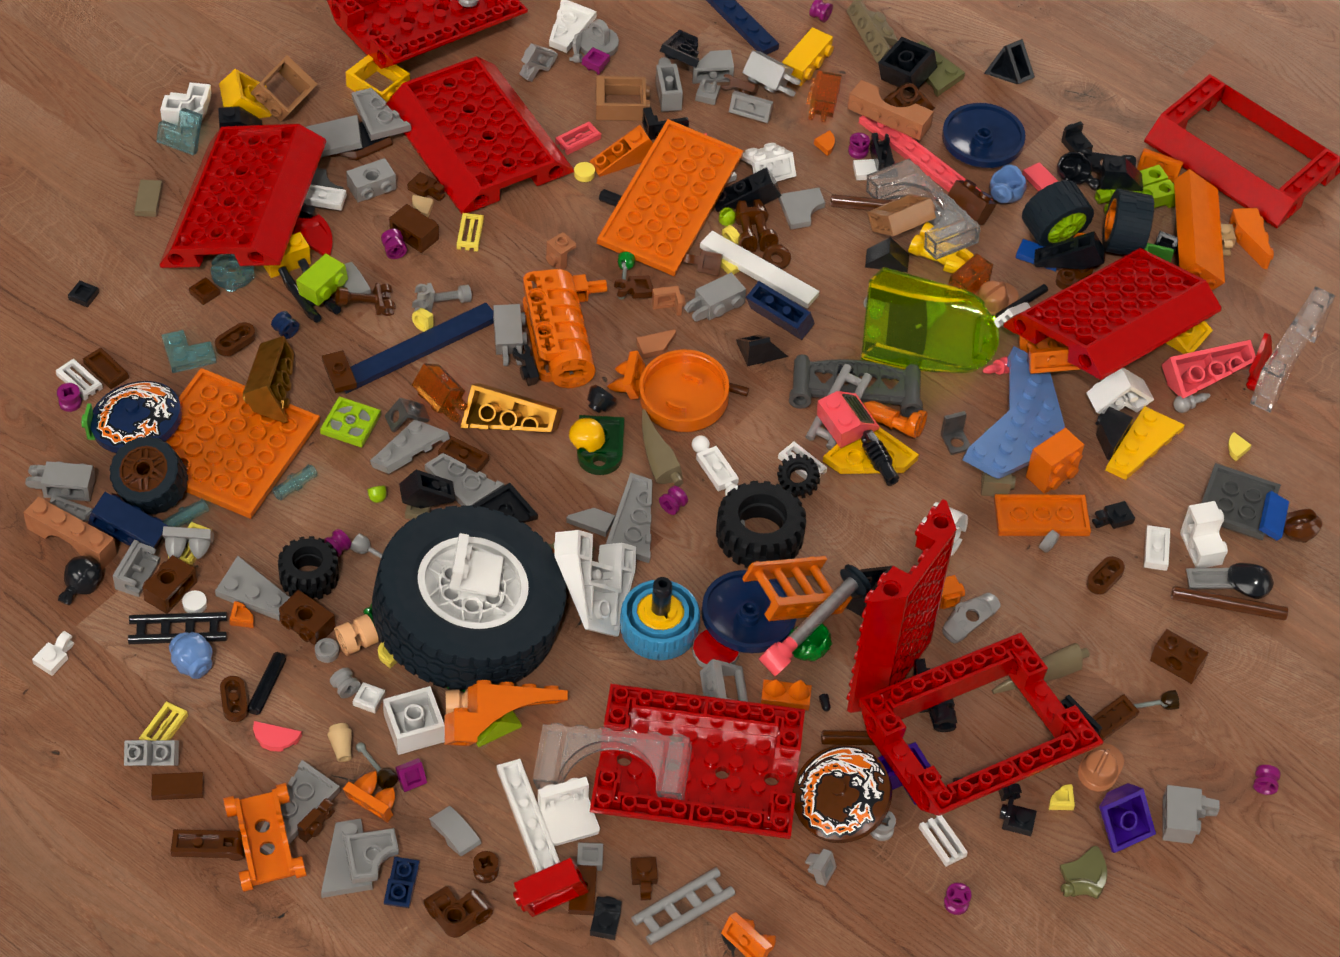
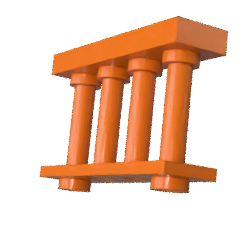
(1046, 355)
(793, 605)

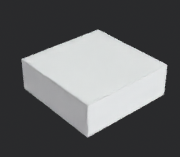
(863, 168)
(369, 697)

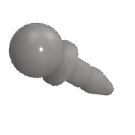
(1183, 405)

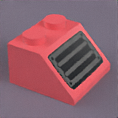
(845, 417)

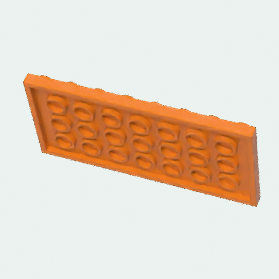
(670, 197)

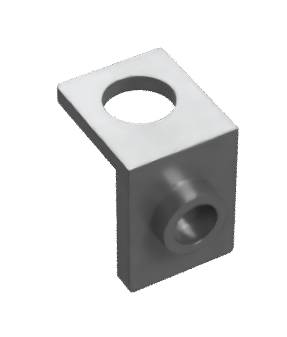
(406, 409)
(953, 429)

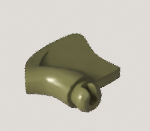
(1085, 875)

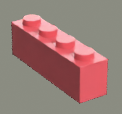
(1199, 369)

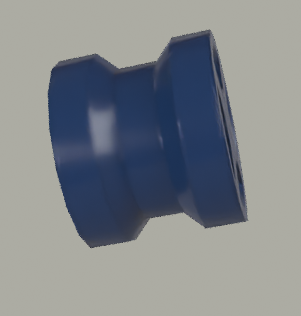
(285, 324)

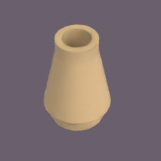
(340, 739)

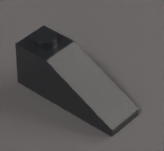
(1074, 253)

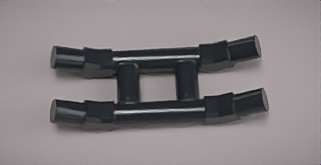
(306, 305)

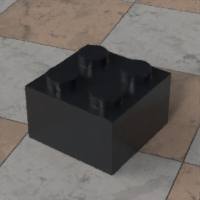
(907, 63)

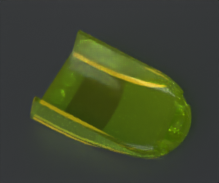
(926, 325)

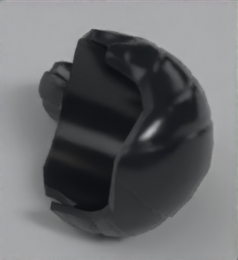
(1077, 168)
(80, 577)

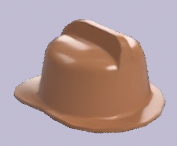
(997, 295)
(1101, 767)

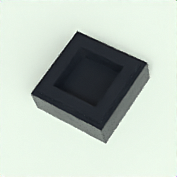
(83, 293)

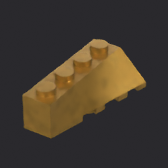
(270, 379)
(508, 411)

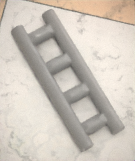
(843, 376)
(679, 920)

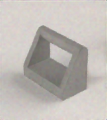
(713, 680)

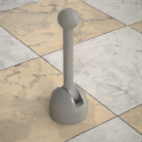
(362, 545)

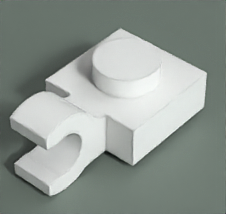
(51, 656)

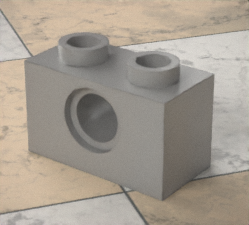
(371, 180)

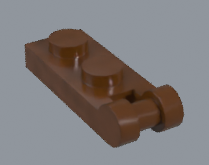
(207, 844)

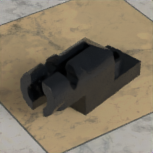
(943, 714)

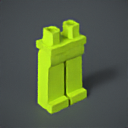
(1151, 185)

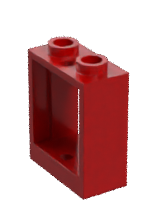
(550, 888)

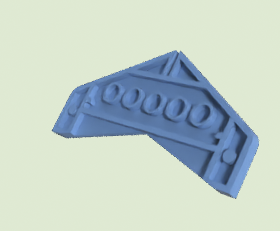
(1031, 420)

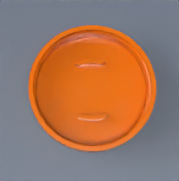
(684, 390)

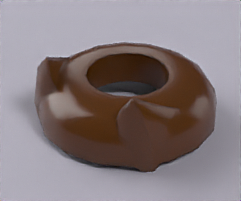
(780, 250)

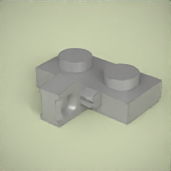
(536, 58)

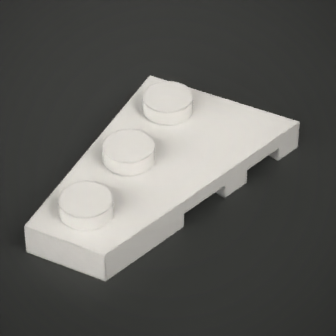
(570, 20)

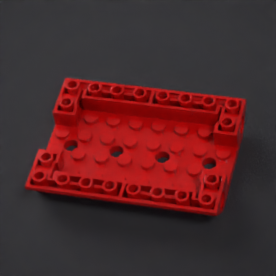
(386, 29)
(454, 140)
(251, 208)
(1119, 312)
(903, 624)
(725, 735)

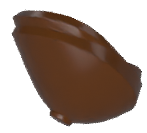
(1302, 525)

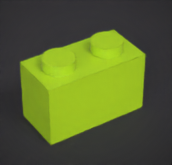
(322, 279)

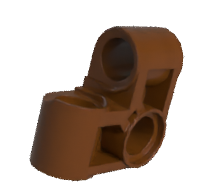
(898, 100)
(469, 910)

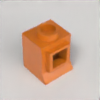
(951, 593)

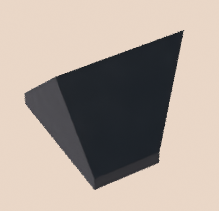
(1012, 64)
(758, 350)

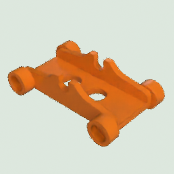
(280, 862)

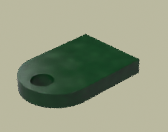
(611, 451)

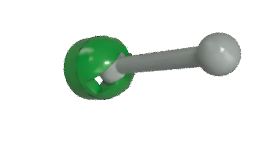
(625, 262)

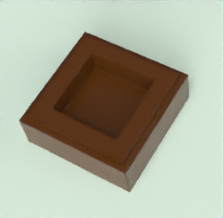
(204, 291)

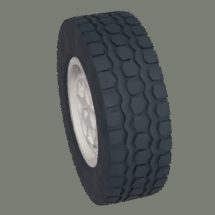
(460, 634)

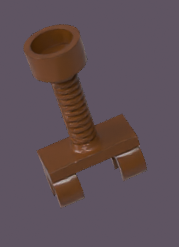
(379, 292)

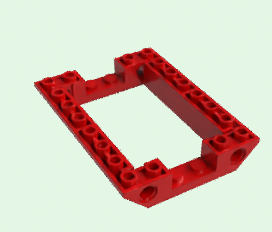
(1229, 177)
(1011, 657)

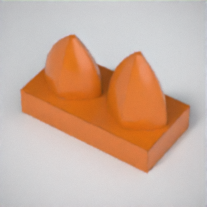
(1170, 166)
(632, 372)
(786, 694)
(362, 792)
(745, 938)

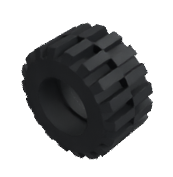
(308, 553)

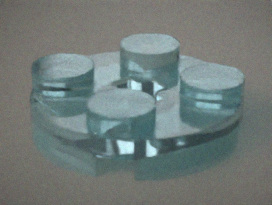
(230, 280)

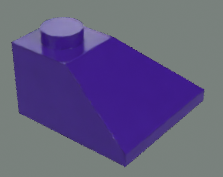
(1126, 816)

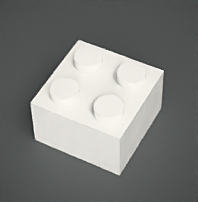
(414, 720)

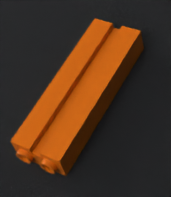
(1199, 228)

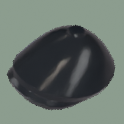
(1250, 579)

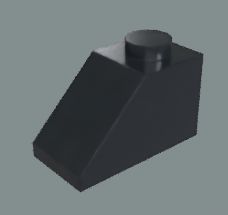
(237, 117)
(1120, 174)
(1112, 429)
(426, 490)

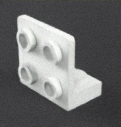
(774, 157)
(475, 570)

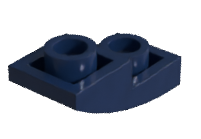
(401, 882)

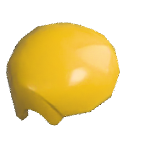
(587, 434)

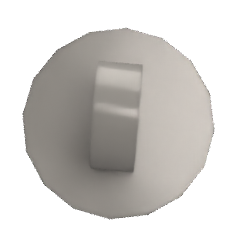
(599, 37)

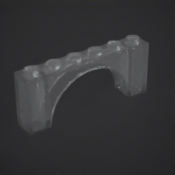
(956, 227)
(1305, 327)
(565, 746)

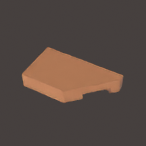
(655, 344)

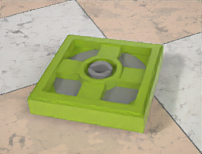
(350, 422)

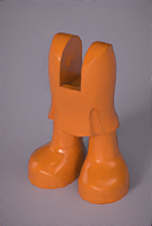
(891, 418)

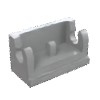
(135, 568)

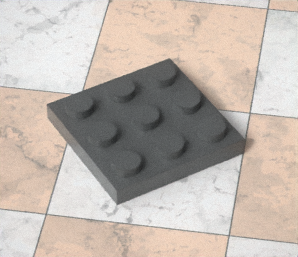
(1239, 498)

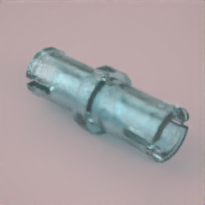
(294, 482)
(187, 514)

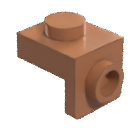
(557, 250)
(668, 297)

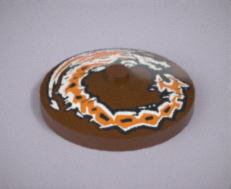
(842, 794)

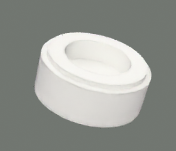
(194, 602)

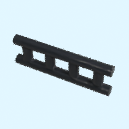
(166, 620)

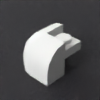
(196, 99)

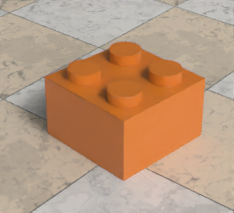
(1055, 461)

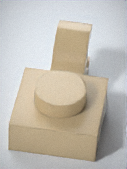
(1228, 238)

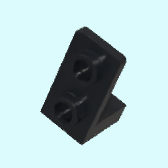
(653, 126)

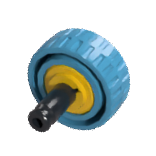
(659, 619)

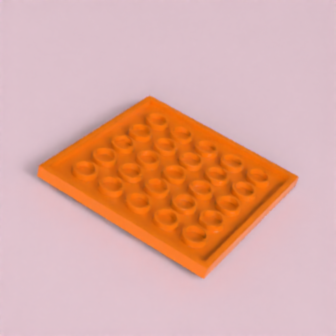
(231, 450)

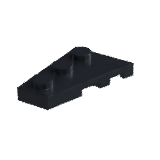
(682, 47)

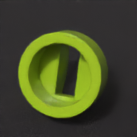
(727, 216)
(377, 494)

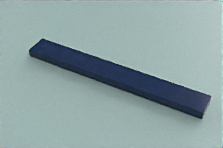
(421, 345)

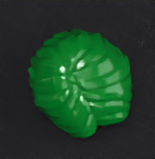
(815, 645)

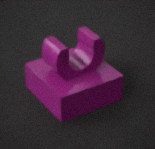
(595, 60)
(411, 775)

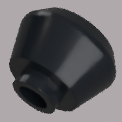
(600, 399)

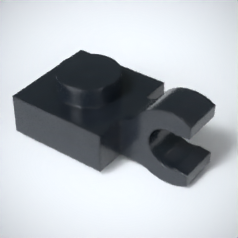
(528, 369)
(1114, 514)

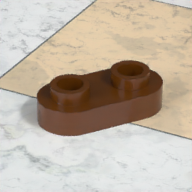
(1074, 276)
(233, 340)
(1104, 577)
(234, 700)

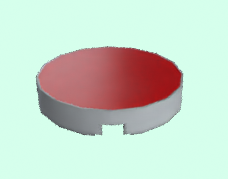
(707, 648)

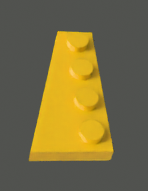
(1142, 441)

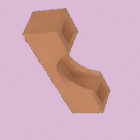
(910, 120)
(49, 520)

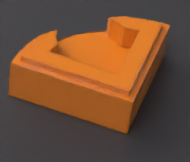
(825, 142)
(241, 616)

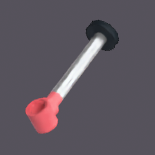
(780, 654)

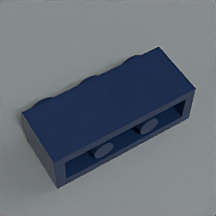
(780, 310)
(126, 522)

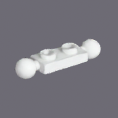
(714, 465)

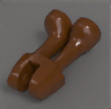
(750, 216)

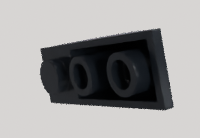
(756, 186)

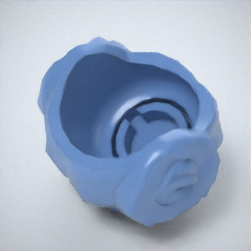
(1008, 184)
(191, 654)

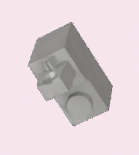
(1181, 813)

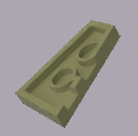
(945, 74)

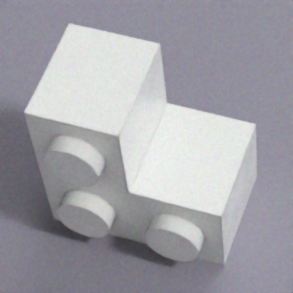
(1120, 390)
(1202, 535)

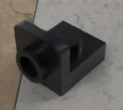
(1074, 138)
(1017, 818)
(606, 918)

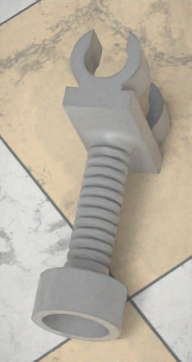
(427, 295)

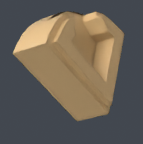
(423, 204)

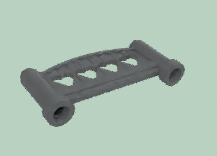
(904, 393)

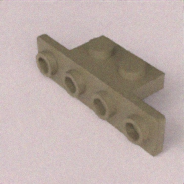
(872, 28)

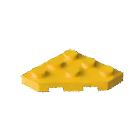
(853, 459)

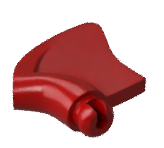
(316, 233)
(1261, 358)

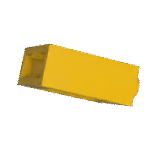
(366, 67)

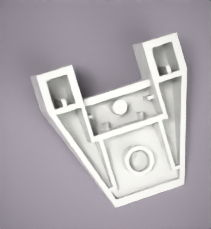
(596, 586)

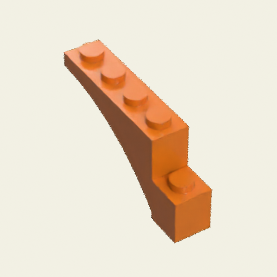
(490, 702)

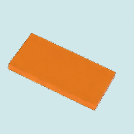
(1040, 514)

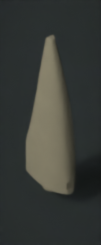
(659, 455)
(1059, 664)

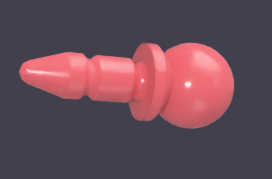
(999, 366)

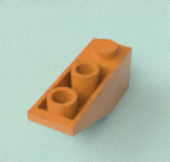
(623, 153)
(1251, 235)

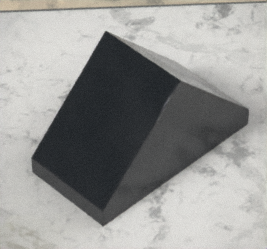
(888, 255)

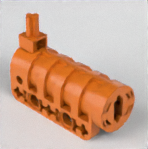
(562, 334)

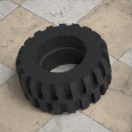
(766, 502)

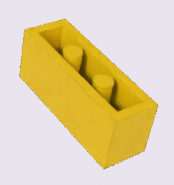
(809, 54)

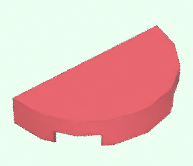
(275, 737)

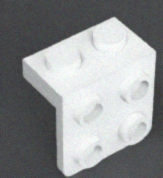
(567, 811)

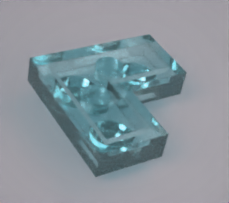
(185, 135)
(186, 357)

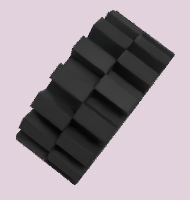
(796, 464)

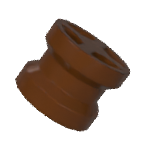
(486, 873)

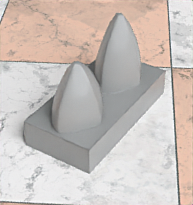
(751, 106)
(176, 540)

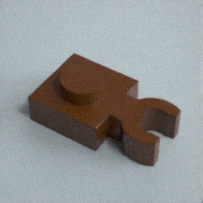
(636, 286)
(312, 823)

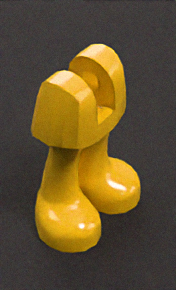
(951, 262)

